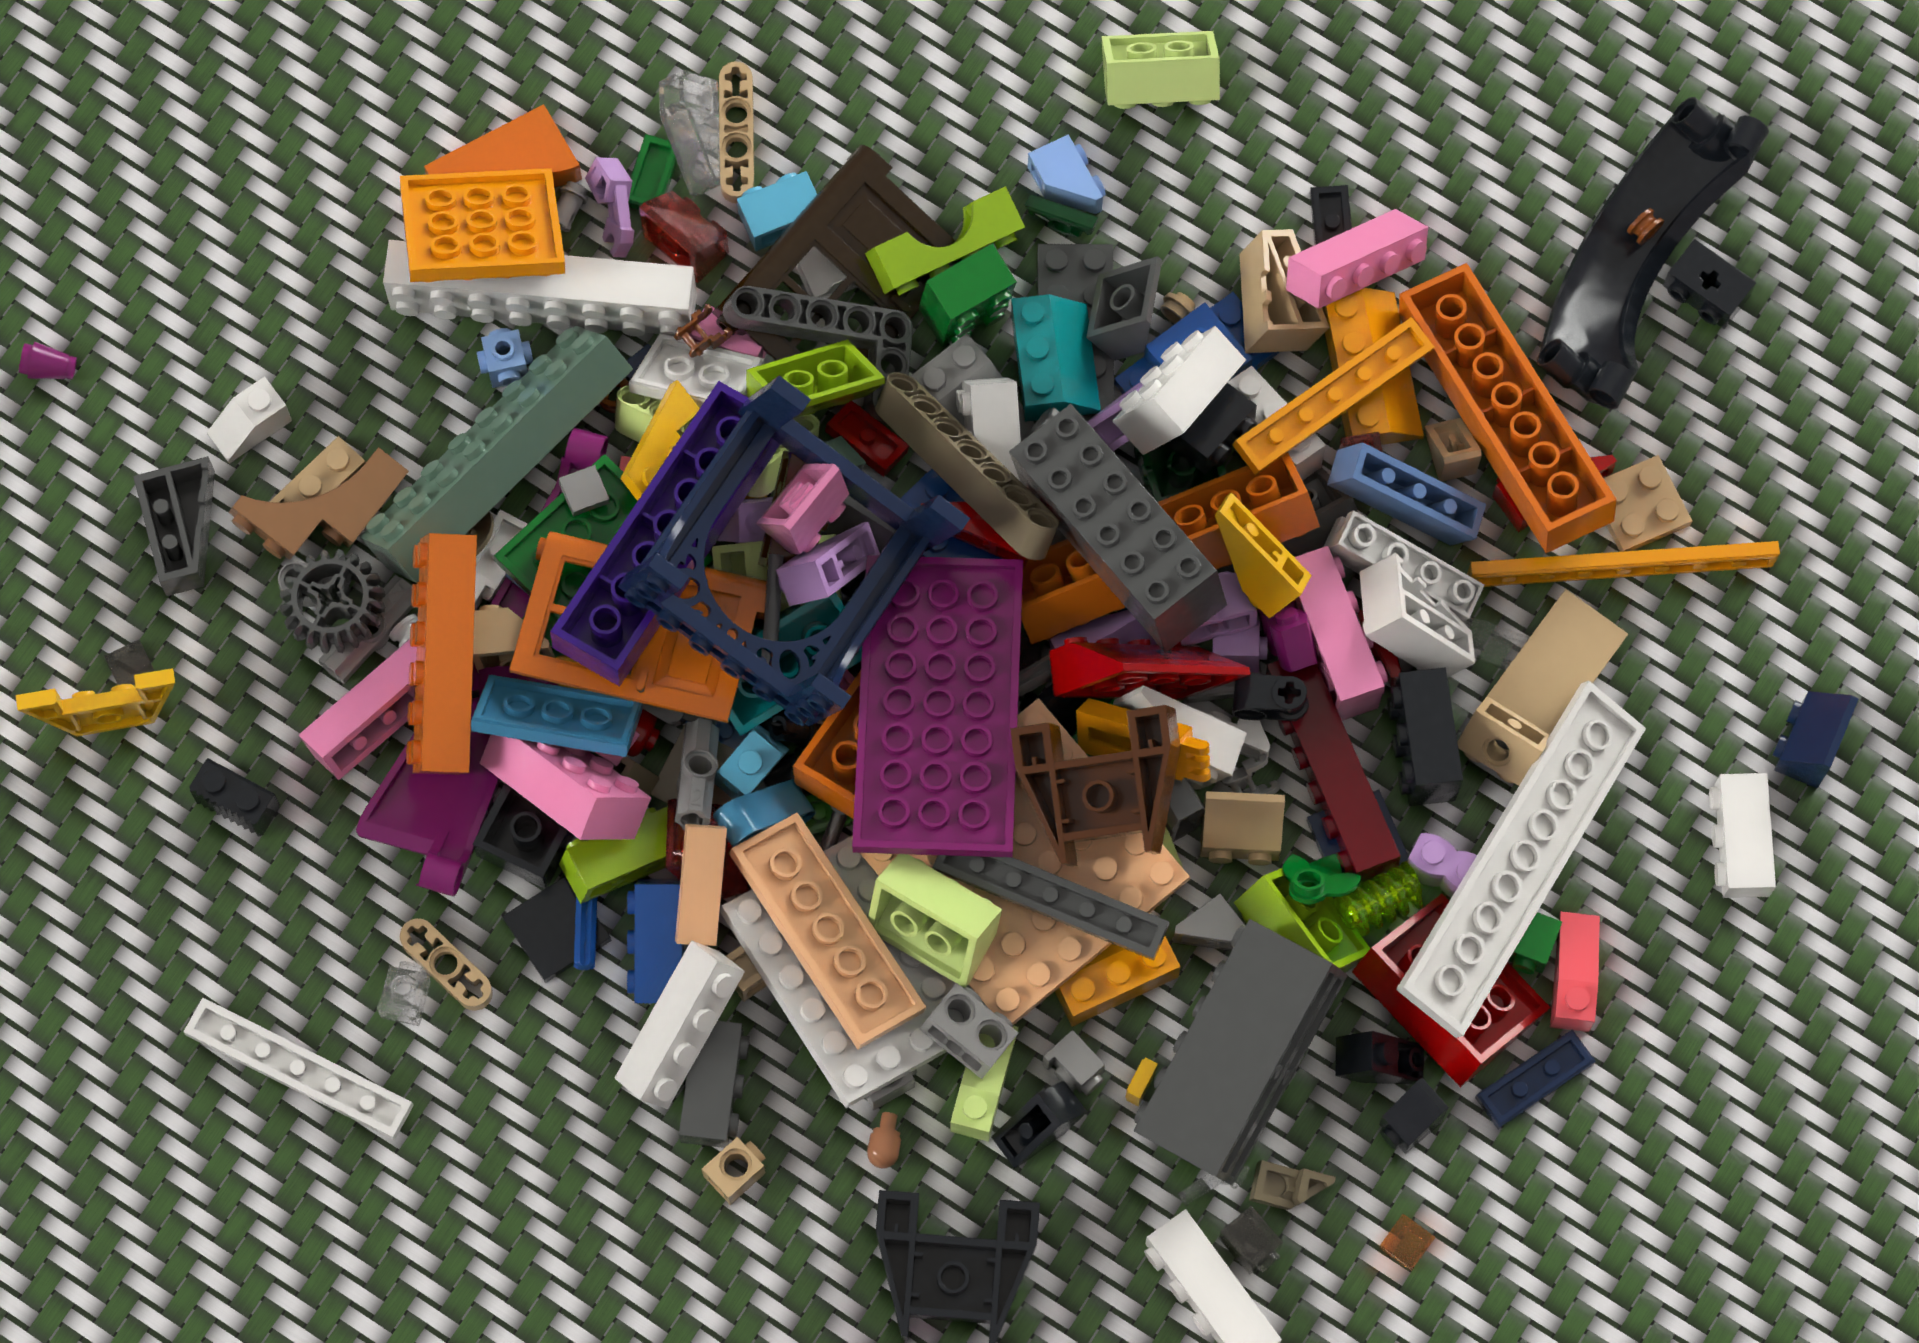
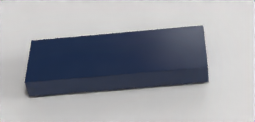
(1535, 1079)

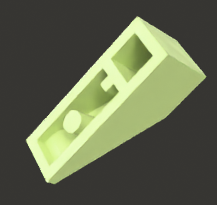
(979, 1097)

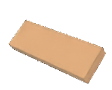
(700, 884)

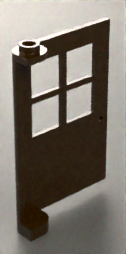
(843, 222)

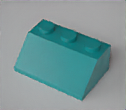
(1054, 355)

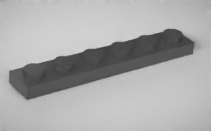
(1059, 900)

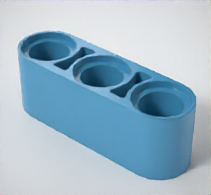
(762, 809)

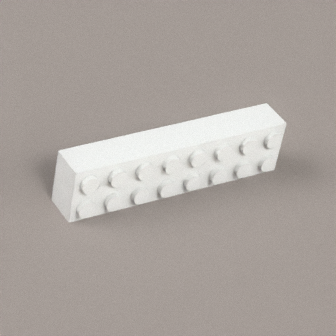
(589, 295)

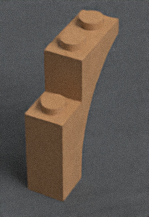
(339, 512)

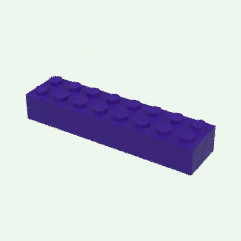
(599, 622)

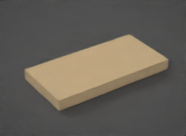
(1560, 655)

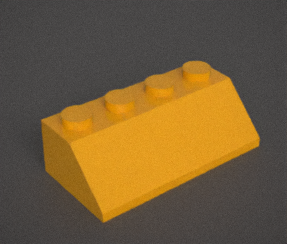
(1354, 326)

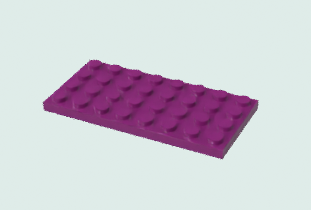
(941, 712)

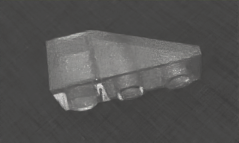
(692, 126)

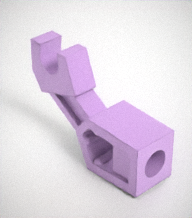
(612, 187)

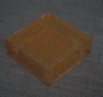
(1407, 1242)

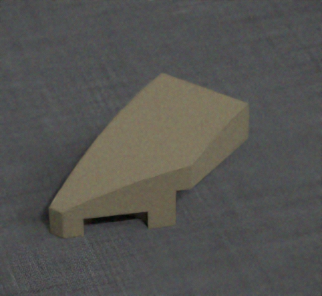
(1285, 1186)

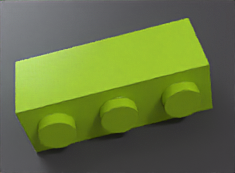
(608, 864)

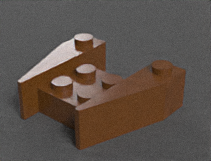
(1101, 792)

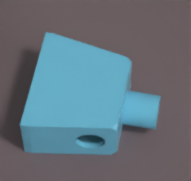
(750, 763)

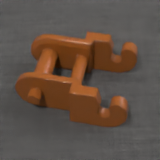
(713, 341)

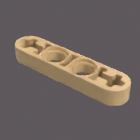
(736, 132)

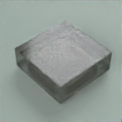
(128, 662)

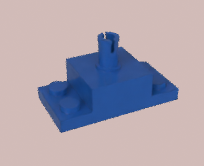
(1225, 315)

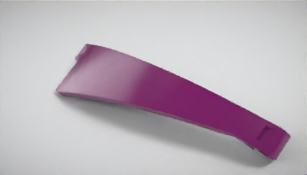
(446, 811)

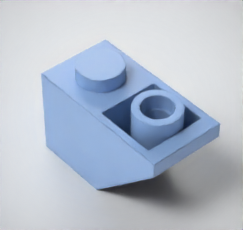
(1063, 175)

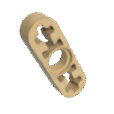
(433, 936)

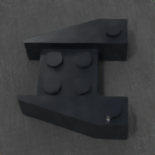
(952, 1274)

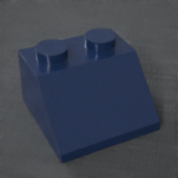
(1814, 736)

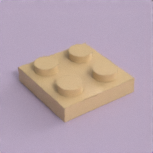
(1645, 505)

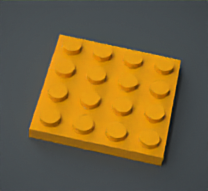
(481, 225)

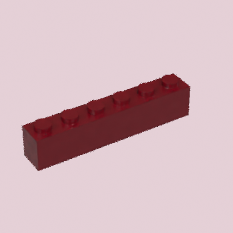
(1338, 780)

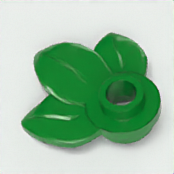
(1317, 880)

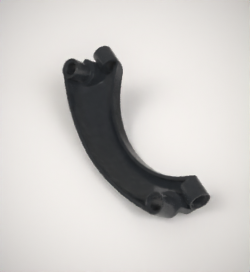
(1603, 292)

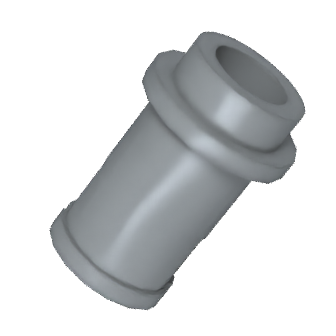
(569, 203)

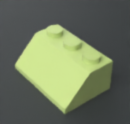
(1161, 69)
(933, 918)

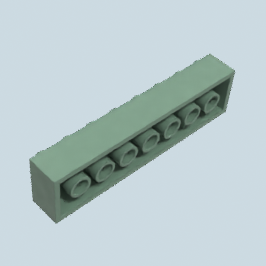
(499, 447)

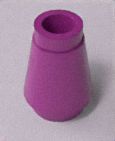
(46, 363)

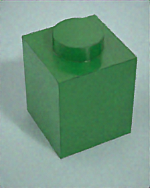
(1536, 945)

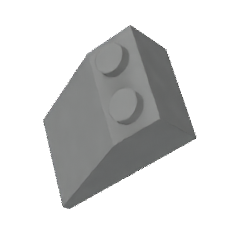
(955, 364)

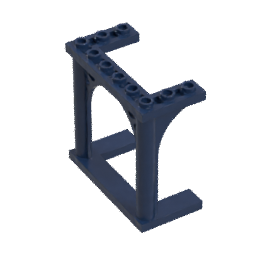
(654, 582)

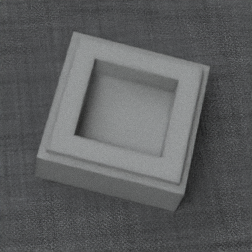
(584, 490)

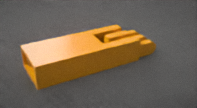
(1105, 730)

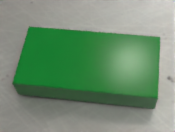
(652, 170)

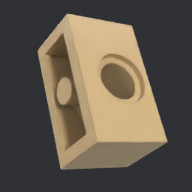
(1496, 722)

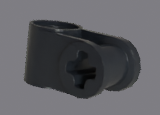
(1265, 696)

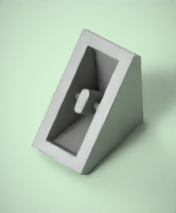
(1209, 926)

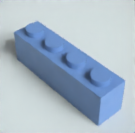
(1406, 494)

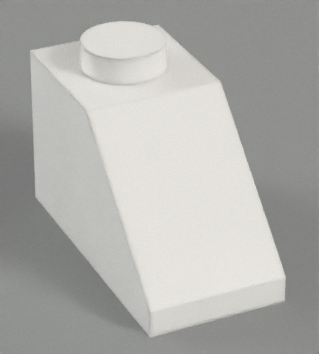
(249, 420)

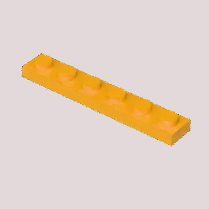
(1333, 396)

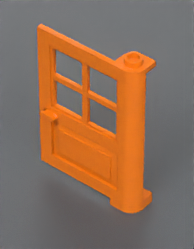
(668, 668)

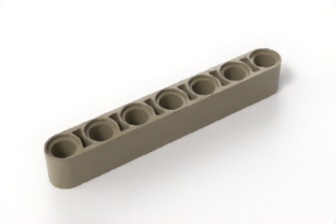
(967, 466)

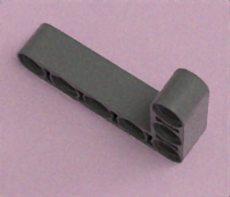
(836, 328)

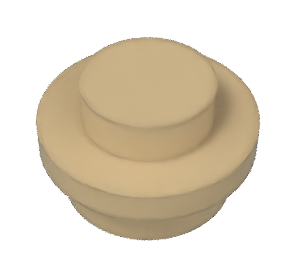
(1176, 306)

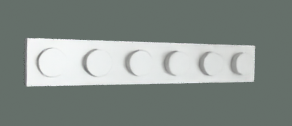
(298, 1068)

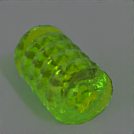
(1380, 898)

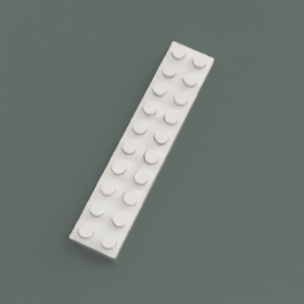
(1521, 860)

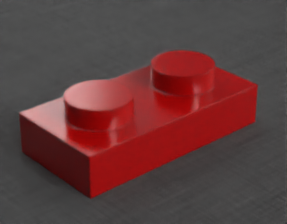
(868, 438)

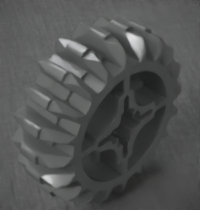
(343, 573)

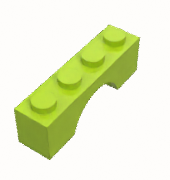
(905, 259)

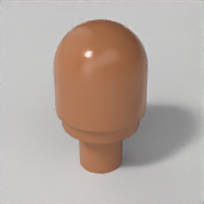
(884, 1142)

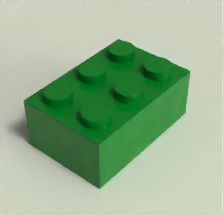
(967, 295)

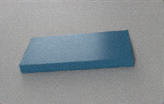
(556, 715)

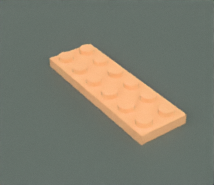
(827, 930)

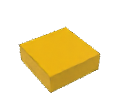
(1141, 1081)

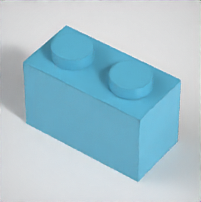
(772, 209)

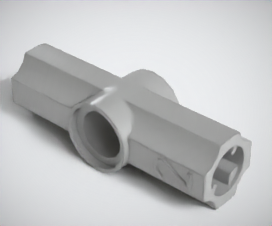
(397, 606)
(697, 773)

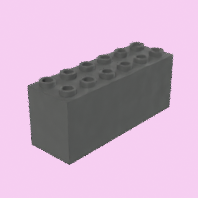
(1119, 528)
(1239, 1051)

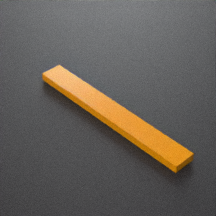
(1625, 564)

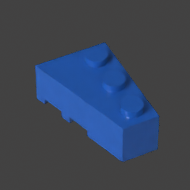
(654, 937)

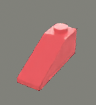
(1576, 972)

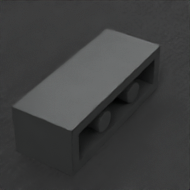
(713, 1086)

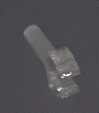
(1208, 1183)

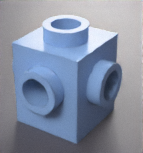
(504, 356)

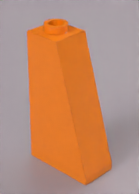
(518, 145)

